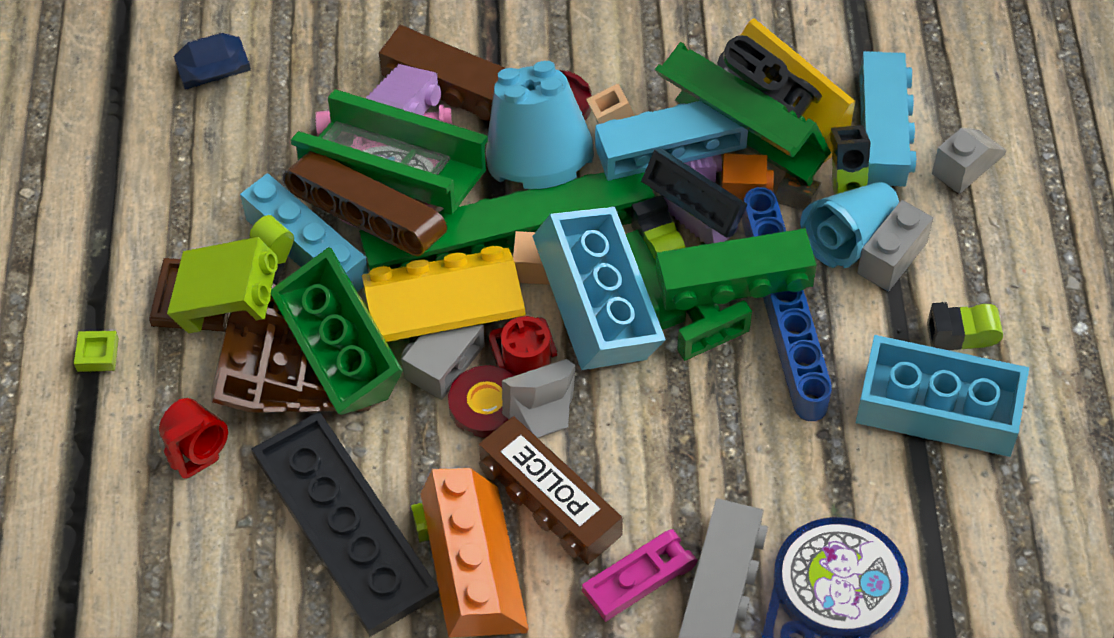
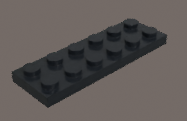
(346, 523)

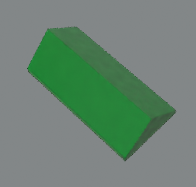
(337, 334)

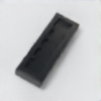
(694, 192)

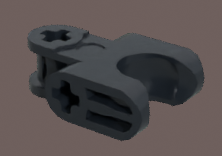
(753, 63)

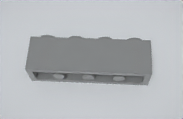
(724, 571)

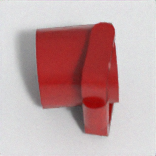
(524, 345)
(192, 432)

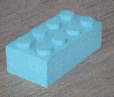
(598, 288)
(943, 395)

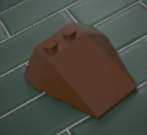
(266, 368)

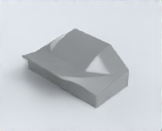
(540, 397)

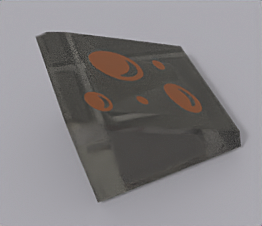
(795, 193)

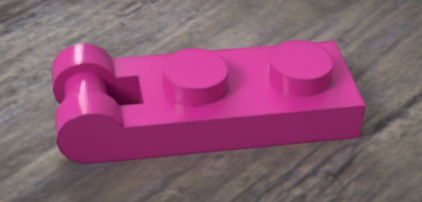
(638, 575)

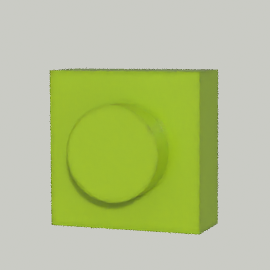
(96, 351)

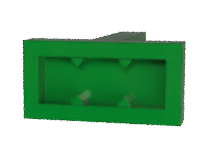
(712, 327)

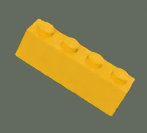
(835, 106)
(444, 293)

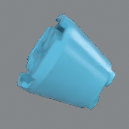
(536, 128)

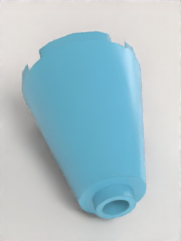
(846, 222)

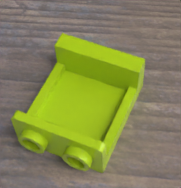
(223, 281)

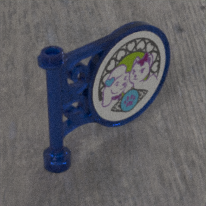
(837, 581)

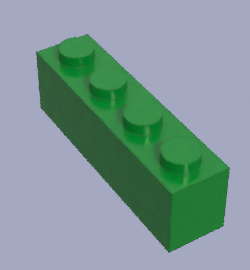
(735, 269)

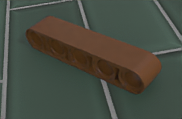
(365, 203)

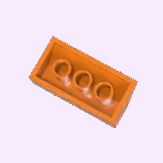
(472, 555)

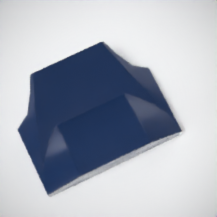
(211, 60)

